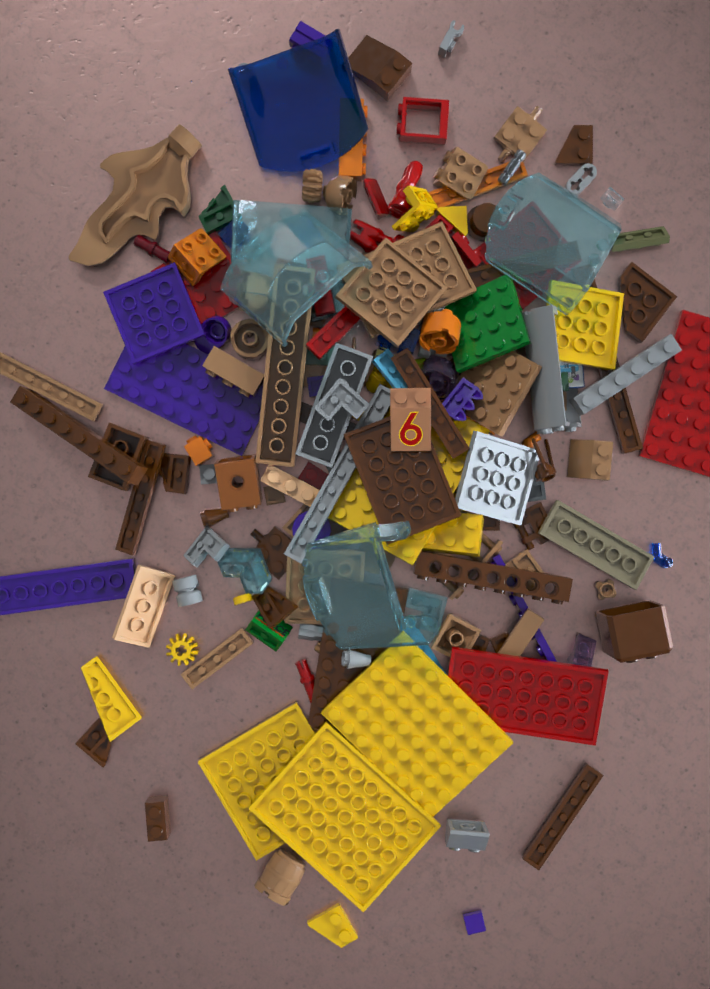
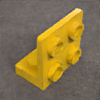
(422, 209)

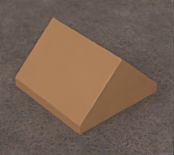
(455, 633)

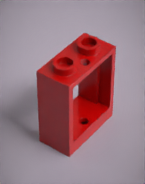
(423, 104)

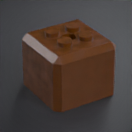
(634, 631)

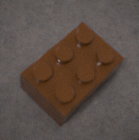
(128, 442)

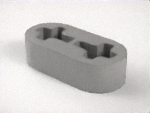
(578, 177)

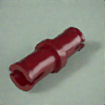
(151, 248)

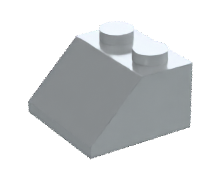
(466, 835)

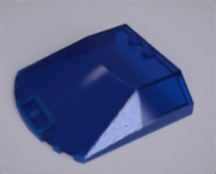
(301, 105)

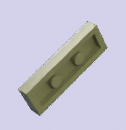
(641, 238)

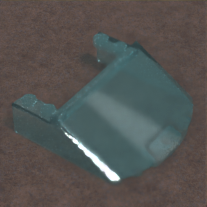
(355, 592)

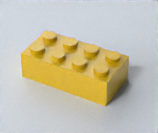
(457, 536)

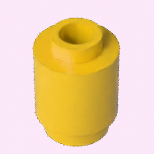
(375, 380)

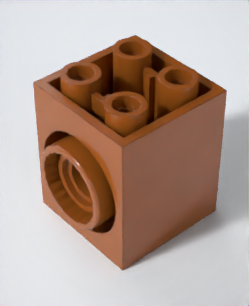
(234, 494)

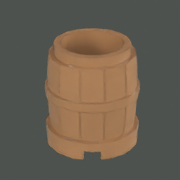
(281, 877)

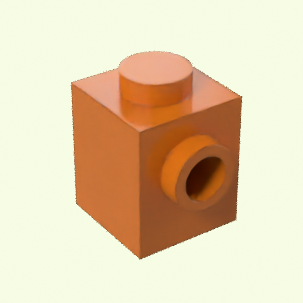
(199, 450)

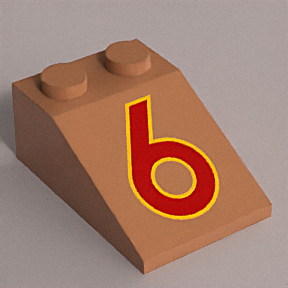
(410, 419)

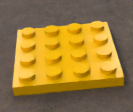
(591, 330)

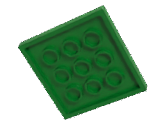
(489, 324)

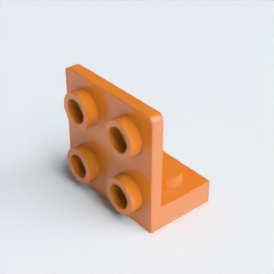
(196, 255)

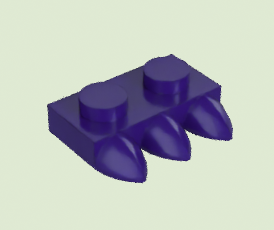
(461, 399)

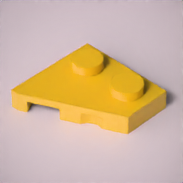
(334, 926)

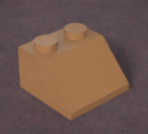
(590, 459)

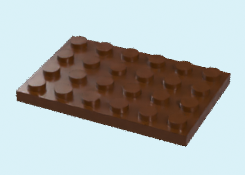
(401, 483)

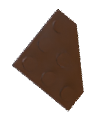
(643, 301)

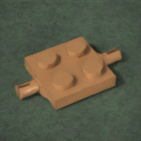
(520, 132)

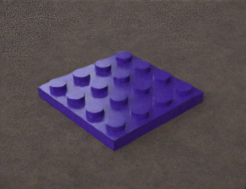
(154, 313)

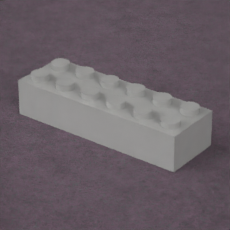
(323, 437)

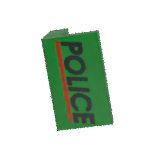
(271, 637)

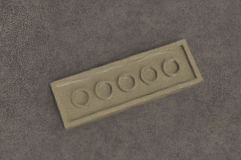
(596, 544)

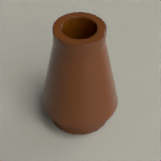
(213, 516)

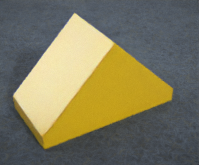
(456, 216)

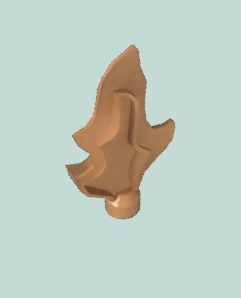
(142, 189)

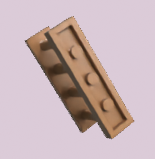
(494, 549)

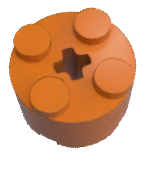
(440, 331)

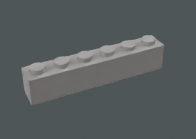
(625, 375)

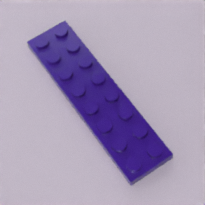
(66, 586)

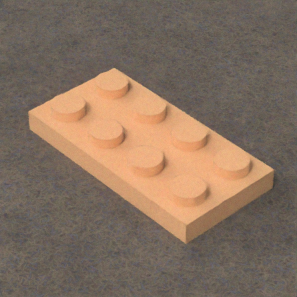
(143, 606)

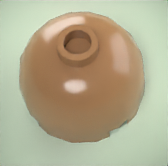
(340, 191)

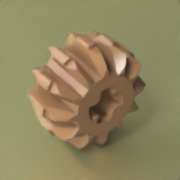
(312, 185)

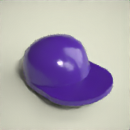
(215, 334)

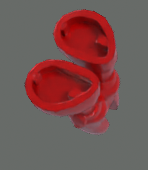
(399, 205)
(370, 236)

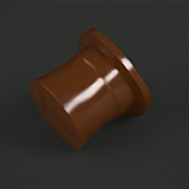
(478, 221)

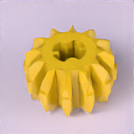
(187, 655)

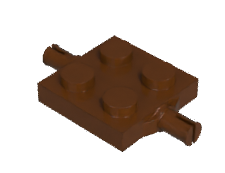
(273, 548)

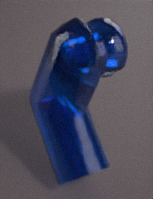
(659, 558)

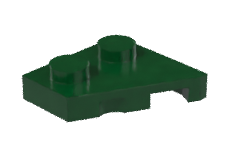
(218, 213)

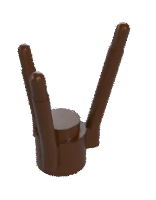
(545, 471)

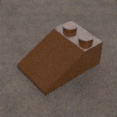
(379, 66)

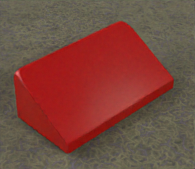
(376, 197)

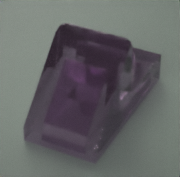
(583, 651)

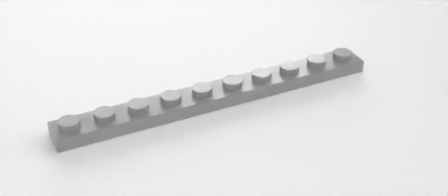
(335, 482)

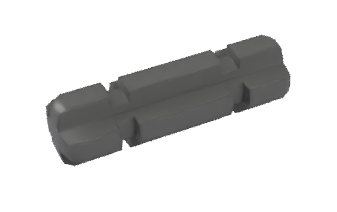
(511, 168)

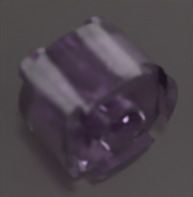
(440, 374)

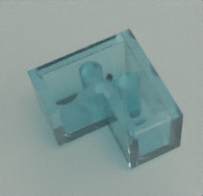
(248, 566)
(427, 603)

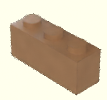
(233, 372)

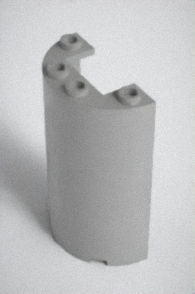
(547, 390)

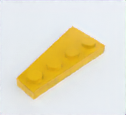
(110, 701)

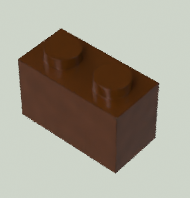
(157, 818)

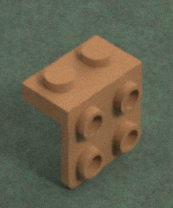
(460, 173)

